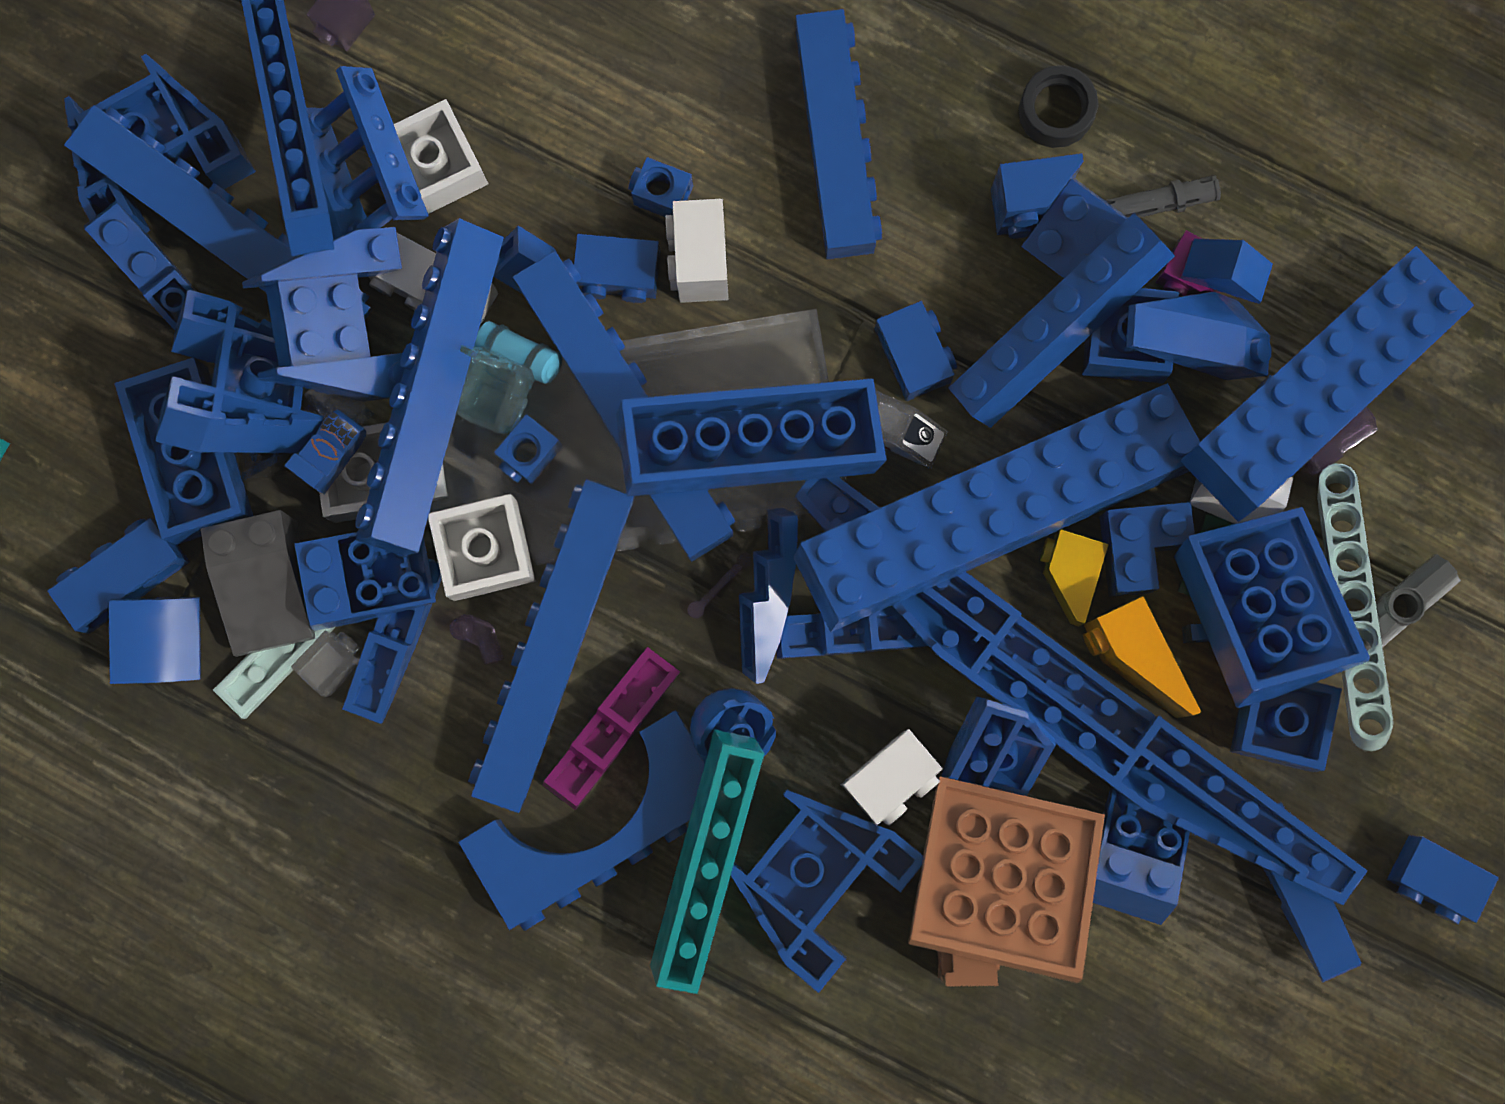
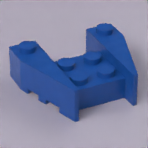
(174, 120)
(322, 320)
(238, 408)
(808, 875)

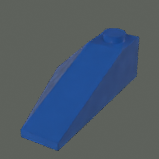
(1201, 334)

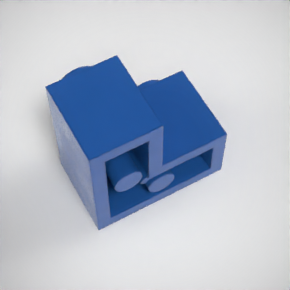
(1134, 538)

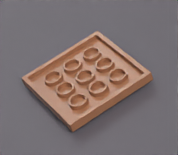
(1008, 880)

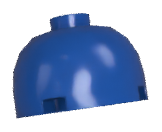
(731, 712)

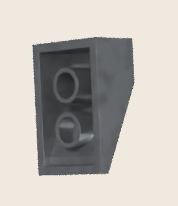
(257, 581)

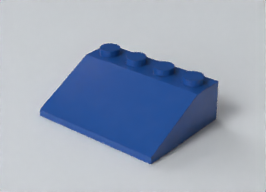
(1269, 606)

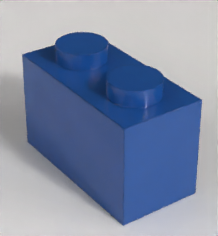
(617, 267)
(915, 350)
(1441, 879)

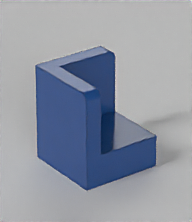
(517, 253)

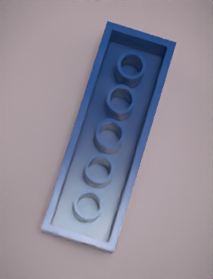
(749, 437)

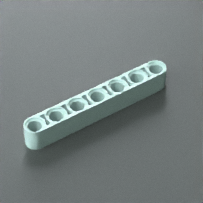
(1356, 585)

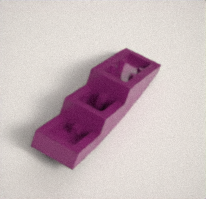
(611, 728)

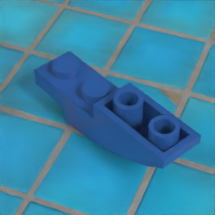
(141, 260)

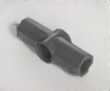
(1419, 593)

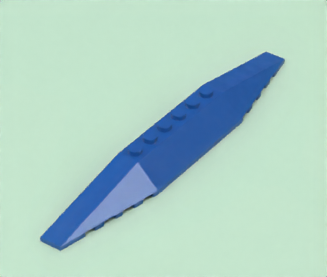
(1099, 722)

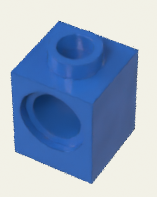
(655, 171)
(527, 432)

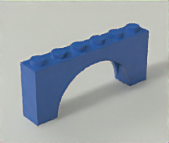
(530, 879)

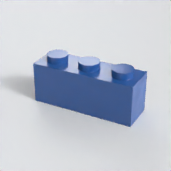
(116, 572)

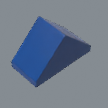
(1228, 268)

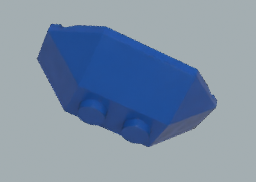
(999, 748)

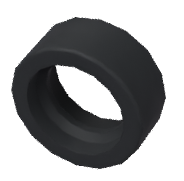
(1068, 78)

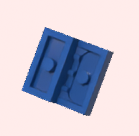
(154, 640)

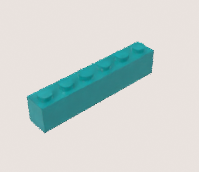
(706, 861)

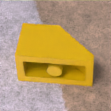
(1073, 571)

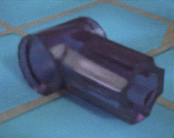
(1354, 432)

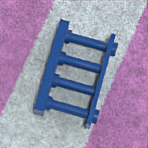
(383, 148)

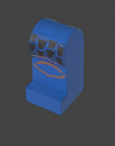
(328, 451)

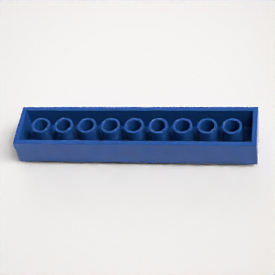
(995, 507)

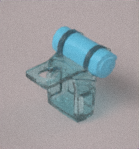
(501, 376)

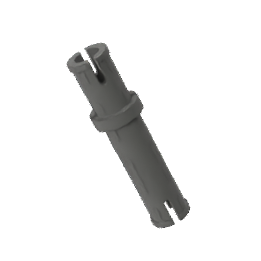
(1172, 197)

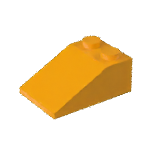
(1137, 651)

